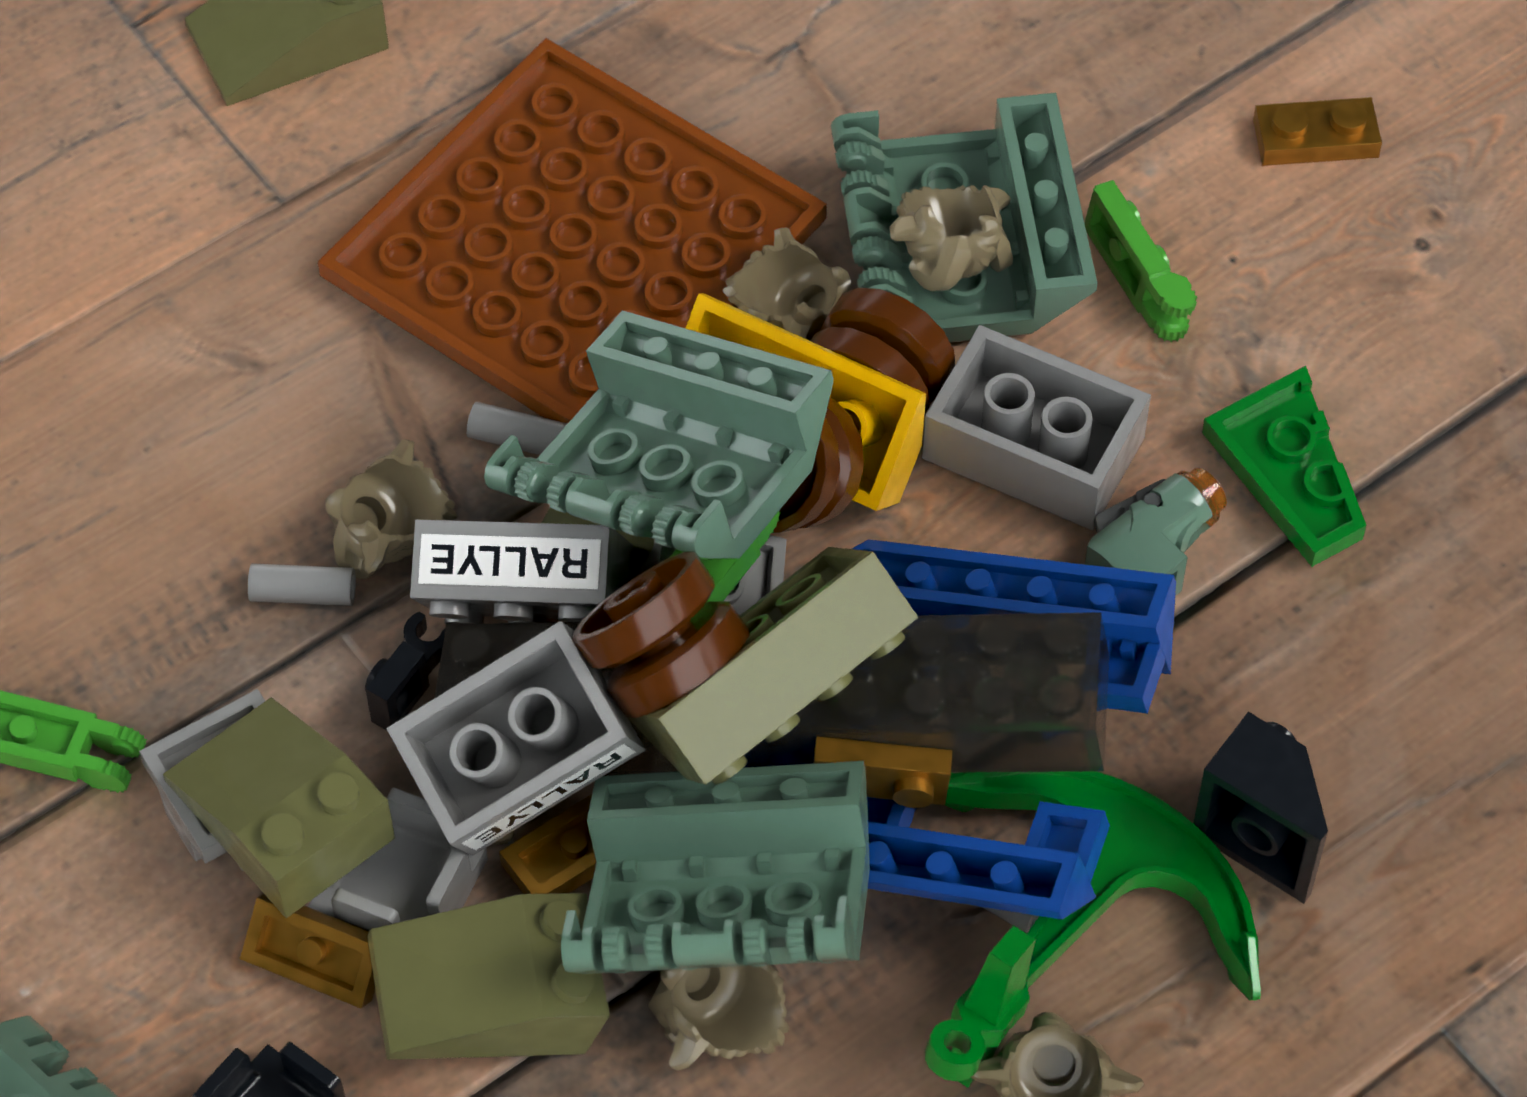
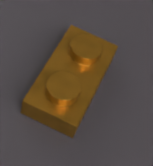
(1317, 131)
(894, 772)
(553, 856)
(311, 951)

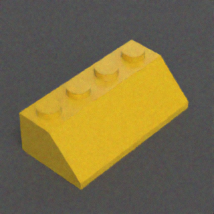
(882, 408)

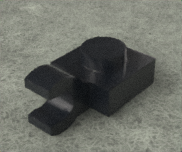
(403, 678)

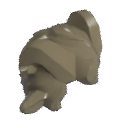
(952, 233)
(788, 286)
(379, 510)
(720, 1011)
(1055, 1063)

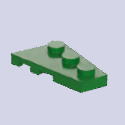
(1286, 461)

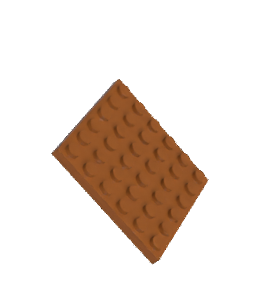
(555, 219)

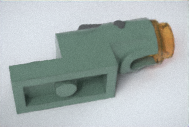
(1158, 525)

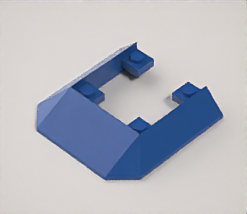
(1064, 843)

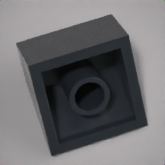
(1264, 806)

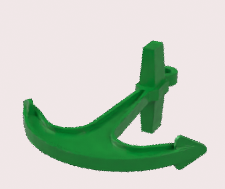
(1143, 849)

